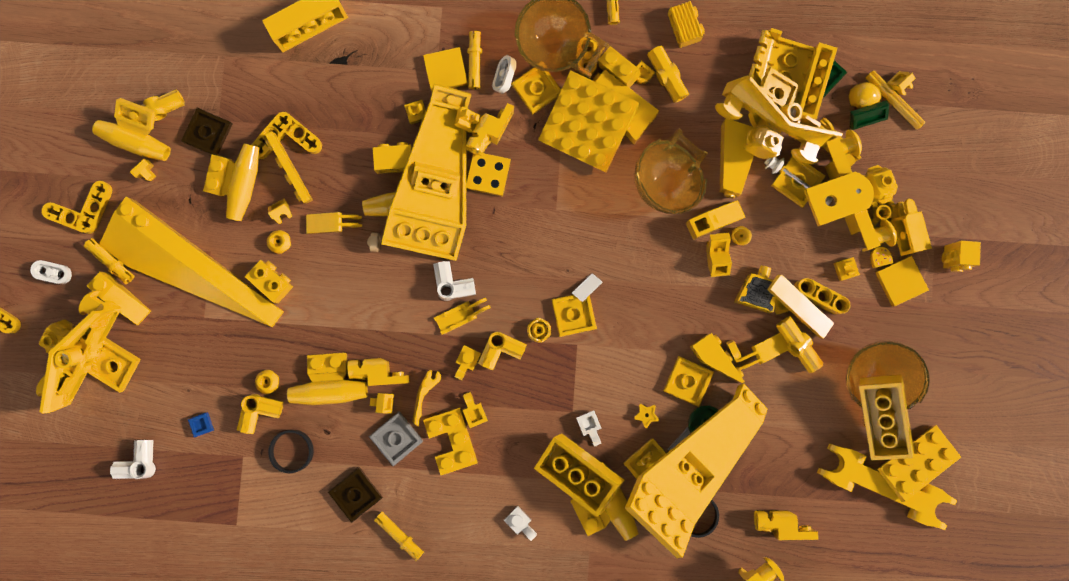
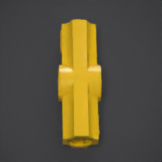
(668, 74)
(164, 103)
(799, 344)

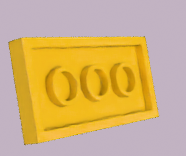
(930, 458)

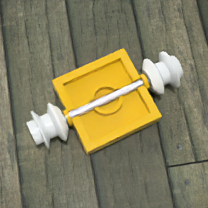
(794, 179)

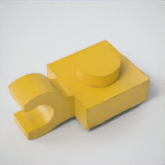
(467, 359)
(474, 413)

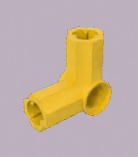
(492, 352)
(249, 415)

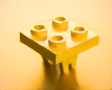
(644, 458)

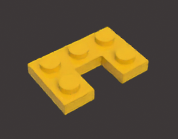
(463, 451)

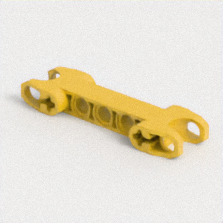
(852, 471)

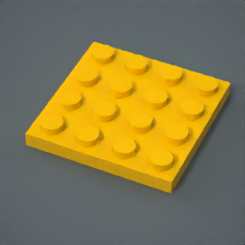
(588, 121)

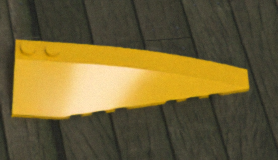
(162, 253)

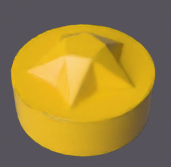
(741, 235)

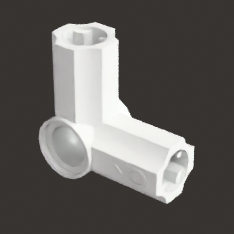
(444, 279)
(132, 469)

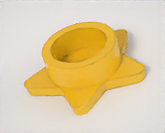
(641, 415)

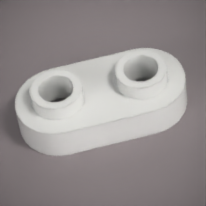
(504, 74)
(52, 272)

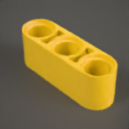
(831, 296)

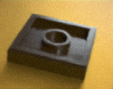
(206, 132)
(355, 494)

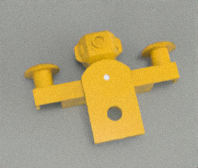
(853, 193)

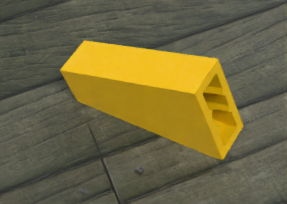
(645, 112)
(734, 159)

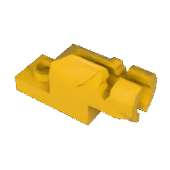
(489, 130)
(376, 371)
(784, 525)

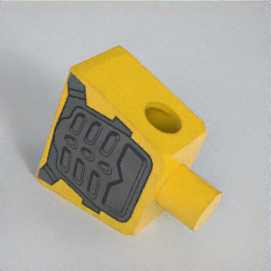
(755, 292)

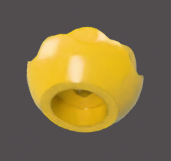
(284, 244)
(542, 324)
(271, 386)

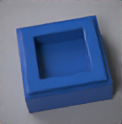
(200, 424)

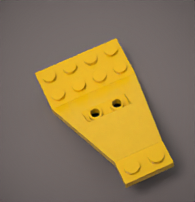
(425, 214)
(684, 481)

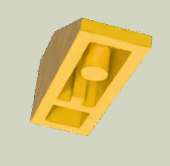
(114, 291)

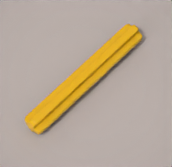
(895, 100)

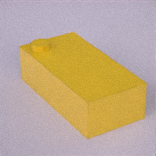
(303, 21)
(886, 417)
(579, 474)

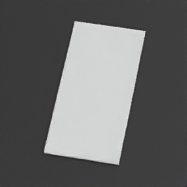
(587, 287)

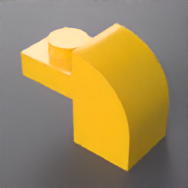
(718, 254)

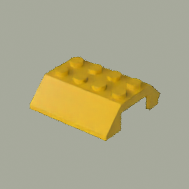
(800, 63)

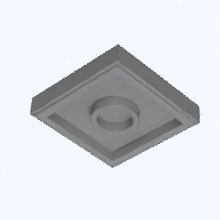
(396, 438)

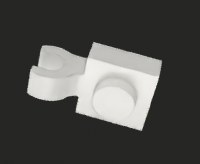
(589, 425)
(518, 522)

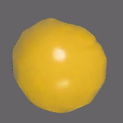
(864, 95)

